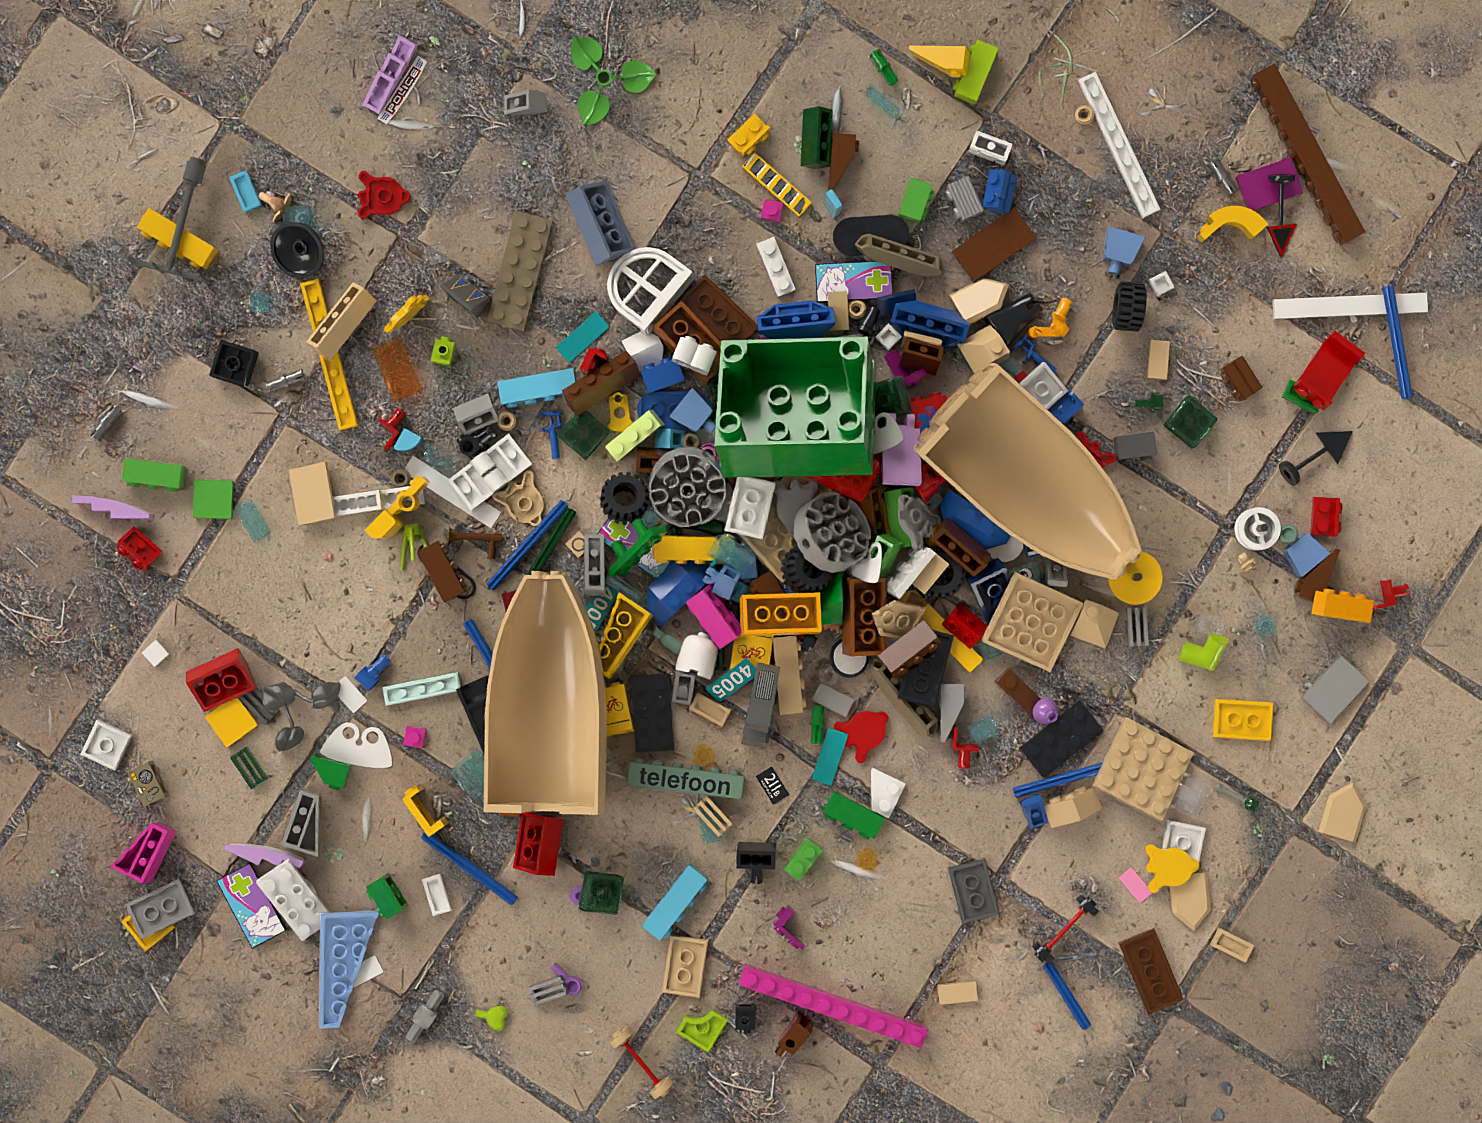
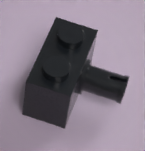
(756, 857)

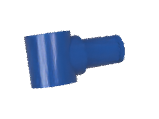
(369, 676)

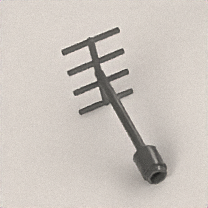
(193, 175)

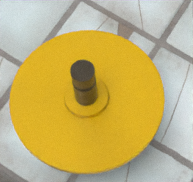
(1139, 582)

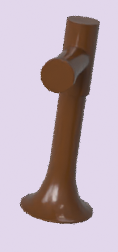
(491, 538)

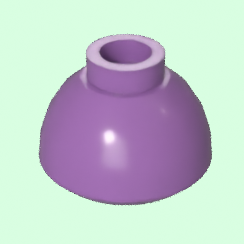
(1045, 711)

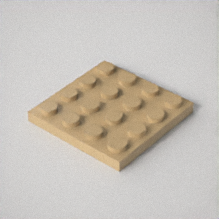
(1032, 621)
(1143, 769)

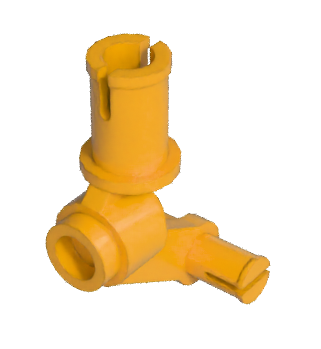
(1058, 326)

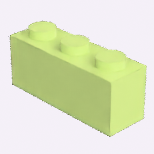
(634, 435)

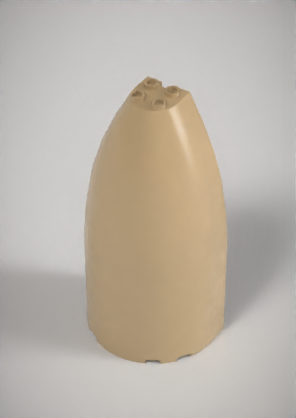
(1029, 475)
(546, 705)

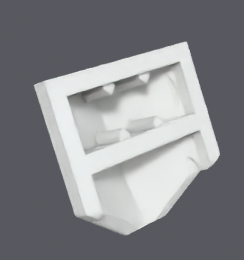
(644, 349)

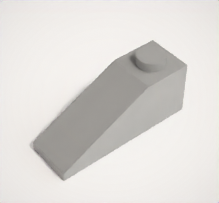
(593, 564)
(950, 703)

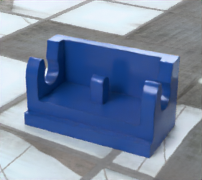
(1066, 407)

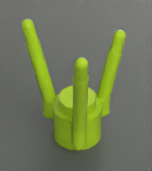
(411, 534)

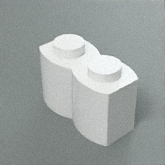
(693, 355)

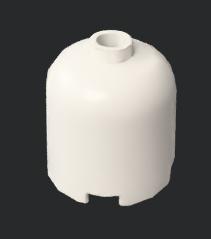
(698, 655)

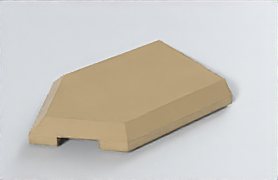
(979, 299)
(897, 618)
(1343, 813)
(1191, 900)

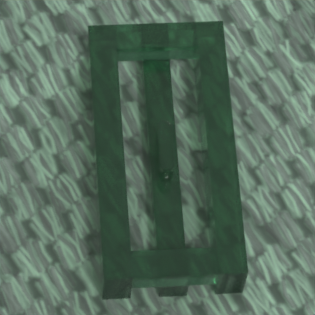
(240, 754)

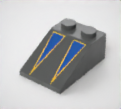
(466, 294)

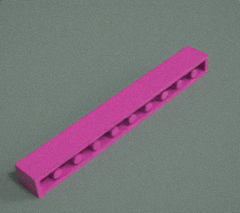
(833, 1005)

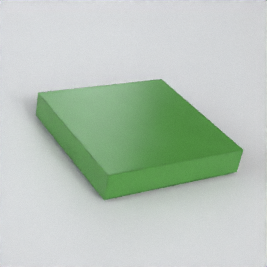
(213, 499)

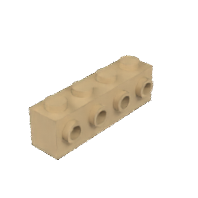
(341, 321)
(789, 679)

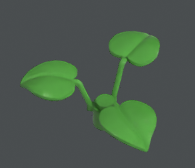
(590, 105)

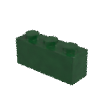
(816, 137)

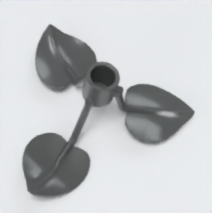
(282, 695)

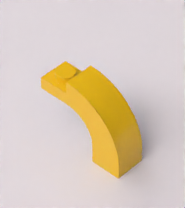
(1241, 217)

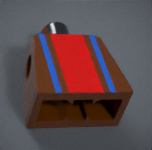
(794, 1035)

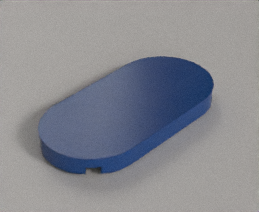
(664, 404)

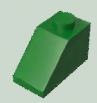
(332, 771)

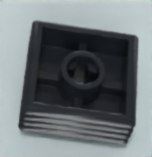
(224, 371)

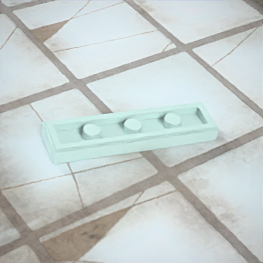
(421, 688)

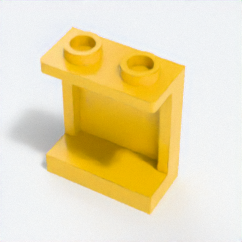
(420, 813)

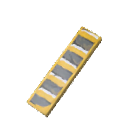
(776, 184)

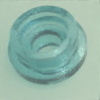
(1271, 625)

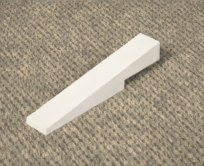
(370, 501)

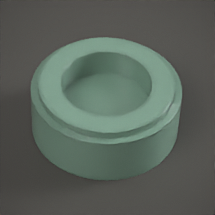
(1288, 534)

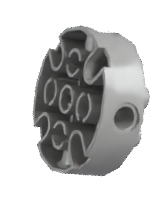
(690, 505)
(832, 532)

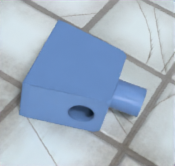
(1120, 248)
(693, 413)
(1304, 554)

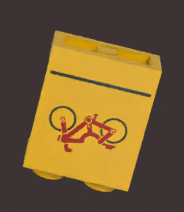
(753, 648)
(617, 710)

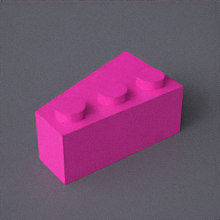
(714, 616)
(146, 853)

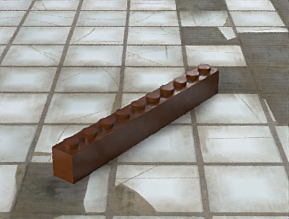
(1307, 155)

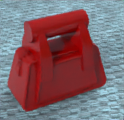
(929, 486)

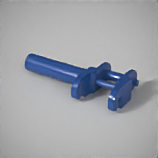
(1033, 355)
(552, 433)

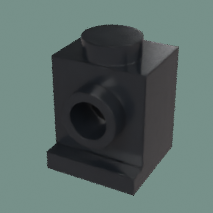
(748, 1011)

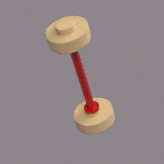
(661, 1087)

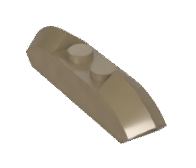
(900, 256)
(917, 716)

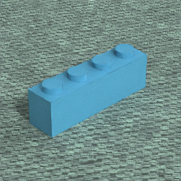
(535, 387)
(674, 902)

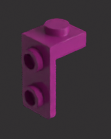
(892, 359)
(782, 917)

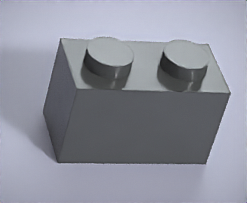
(1135, 446)

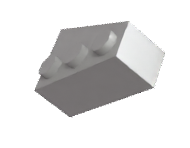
(303, 825)

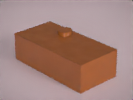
(682, 323)
(858, 626)

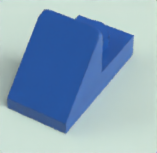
(1034, 811)

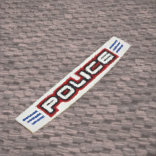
(402, 90)

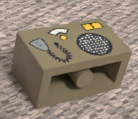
(147, 784)

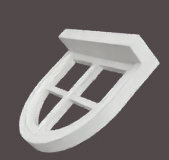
(664, 299)

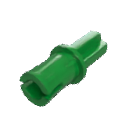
(884, 67)
(817, 724)

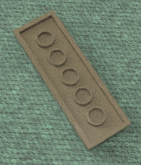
(519, 271)

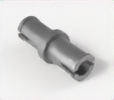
(1223, 177)
(285, 381)
(106, 422)

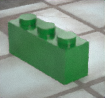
(853, 815)

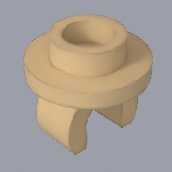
(1247, 565)

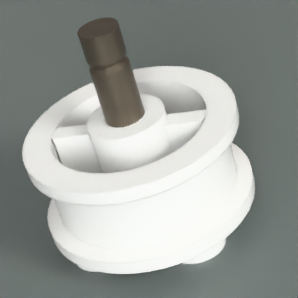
(1257, 528)

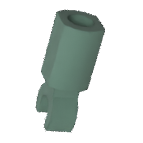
(668, 641)

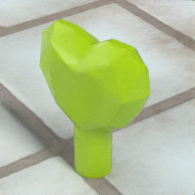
(494, 1017)

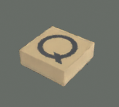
(576, 544)

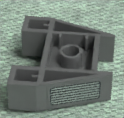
(760, 706)

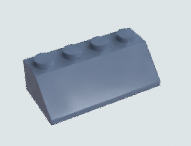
(600, 222)

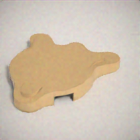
(522, 501)

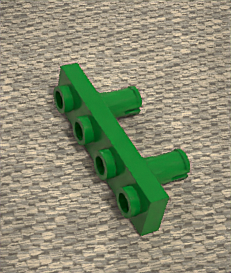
(641, 547)

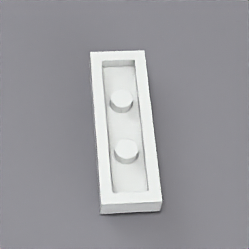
(775, 267)

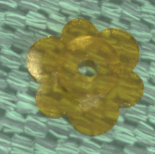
(698, 759)
(870, 863)

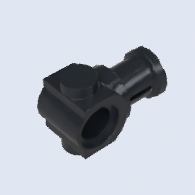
(477, 440)

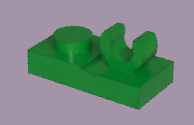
(1292, 396)

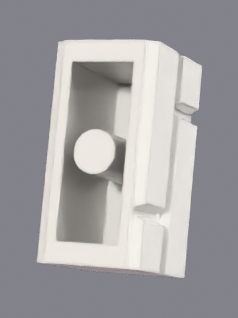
(990, 148)

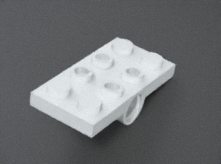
(490, 472)
(293, 898)

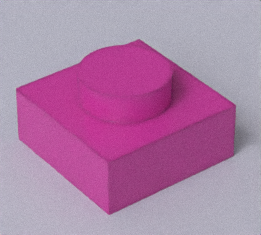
(771, 210)
(414, 737)

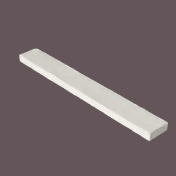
(1119, 145)
(1346, 306)

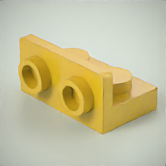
(749, 135)

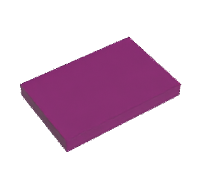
(1259, 192)

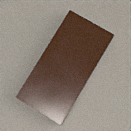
(994, 244)
(718, 311)
(1150, 971)

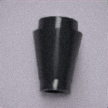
(868, 322)

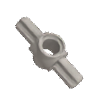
(424, 1016)

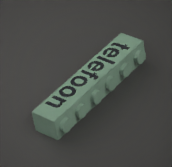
(686, 780)

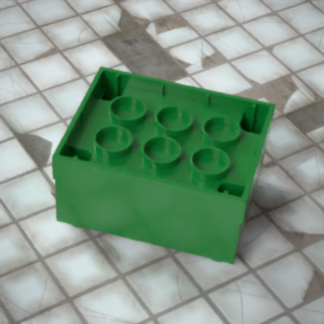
(796, 407)

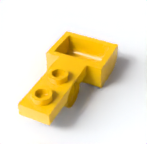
(389, 521)

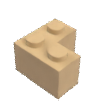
(1072, 807)

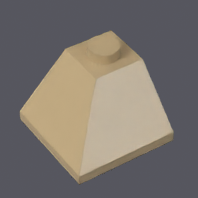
(984, 348)
(1094, 624)

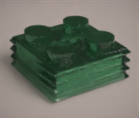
(896, 391)
(1202, 422)
(586, 445)
(604, 903)

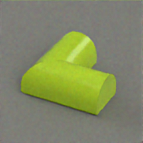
(1207, 656)

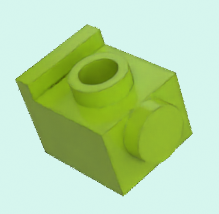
(443, 358)

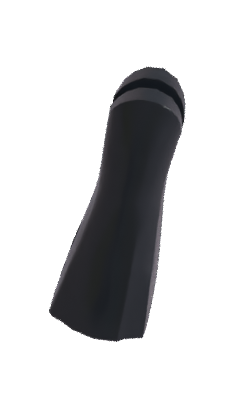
(1013, 318)

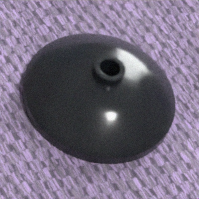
(289, 253)

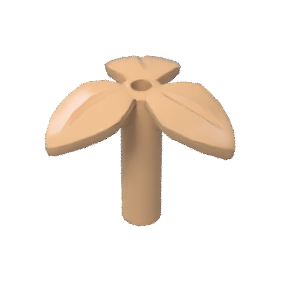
(277, 204)

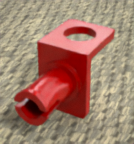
(391, 426)
(1390, 593)
(963, 748)

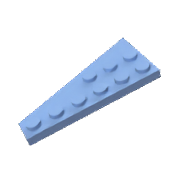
(340, 957)

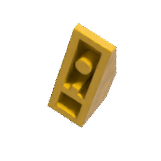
(948, 59)

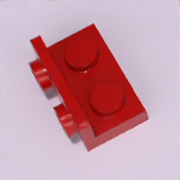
(590, 361)
(1325, 516)
(138, 549)
(965, 625)

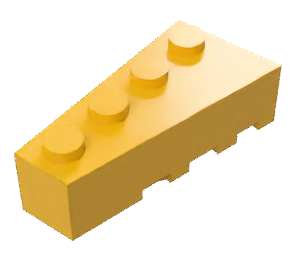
(621, 633)

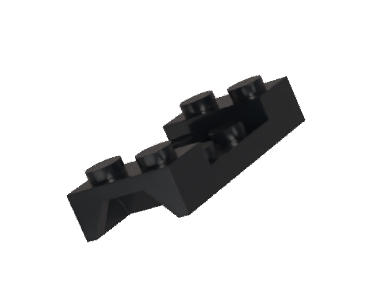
(474, 703)

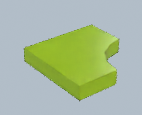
(703, 1030)

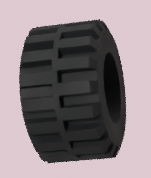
(1129, 306)
(629, 484)
(796, 577)
(954, 583)

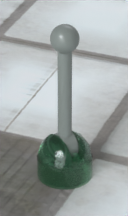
(1250, 803)

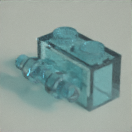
(732, 553)
(471, 774)

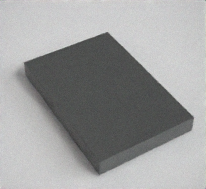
(973, 891)

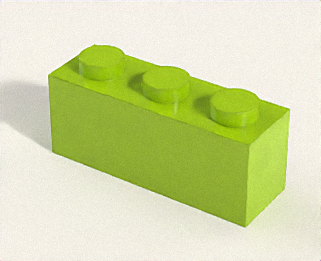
(979, 64)

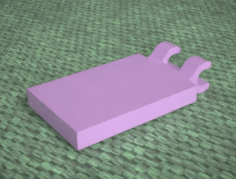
(900, 463)

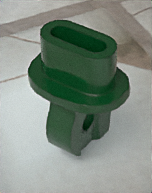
(1155, 402)

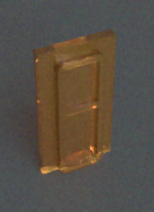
(397, 369)

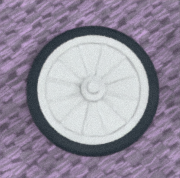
(846, 665)

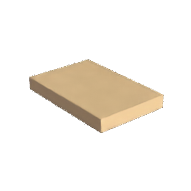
(312, 494)
(685, 966)

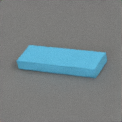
(832, 203)

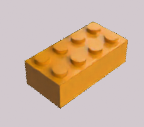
(780, 614)

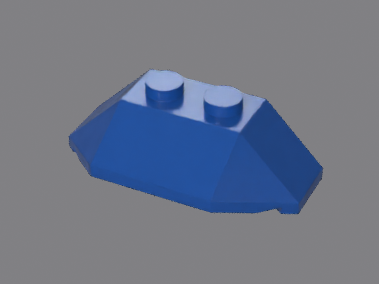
(796, 320)
(930, 321)
(972, 521)
(674, 588)

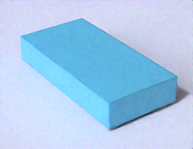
(245, 191)

